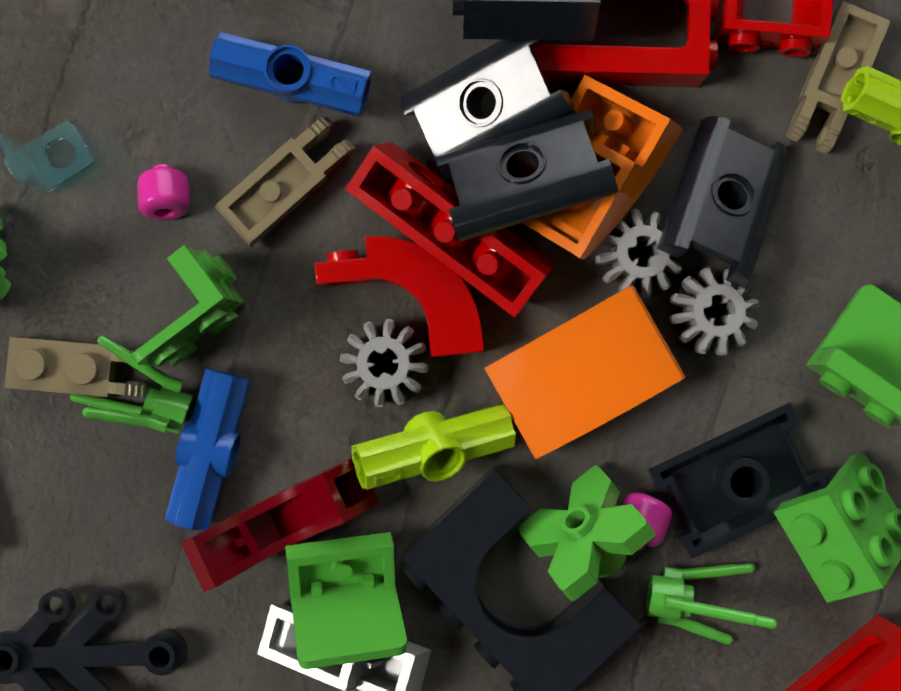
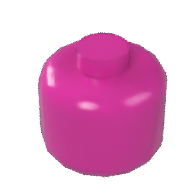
(163, 193)
(655, 512)

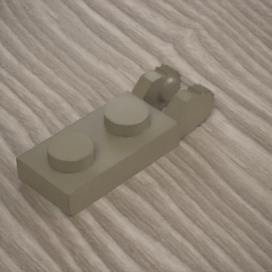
(851, 45)
(281, 183)
(66, 369)

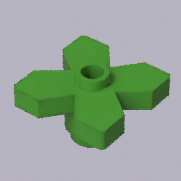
(589, 536)

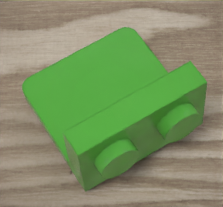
(210, 283)
(864, 355)
(846, 531)
(345, 600)

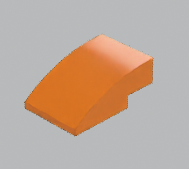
(637, 146)
(585, 372)

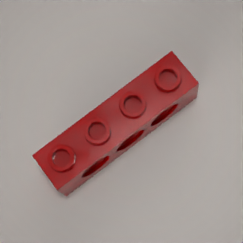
(419, 207)

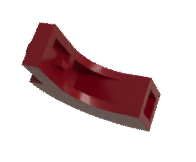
(276, 522)

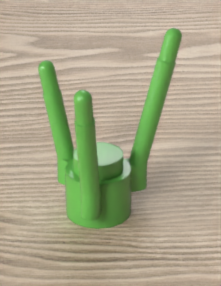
(162, 408)
(671, 600)

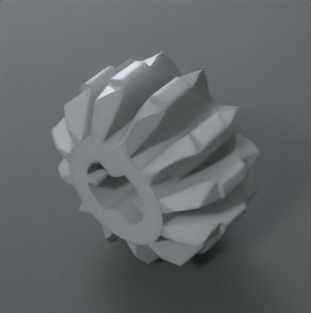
(624, 240)
(726, 326)
(383, 346)

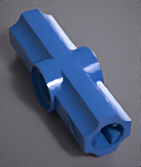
(260, 64)
(207, 449)

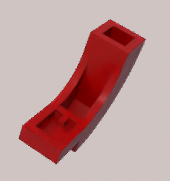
(446, 300)

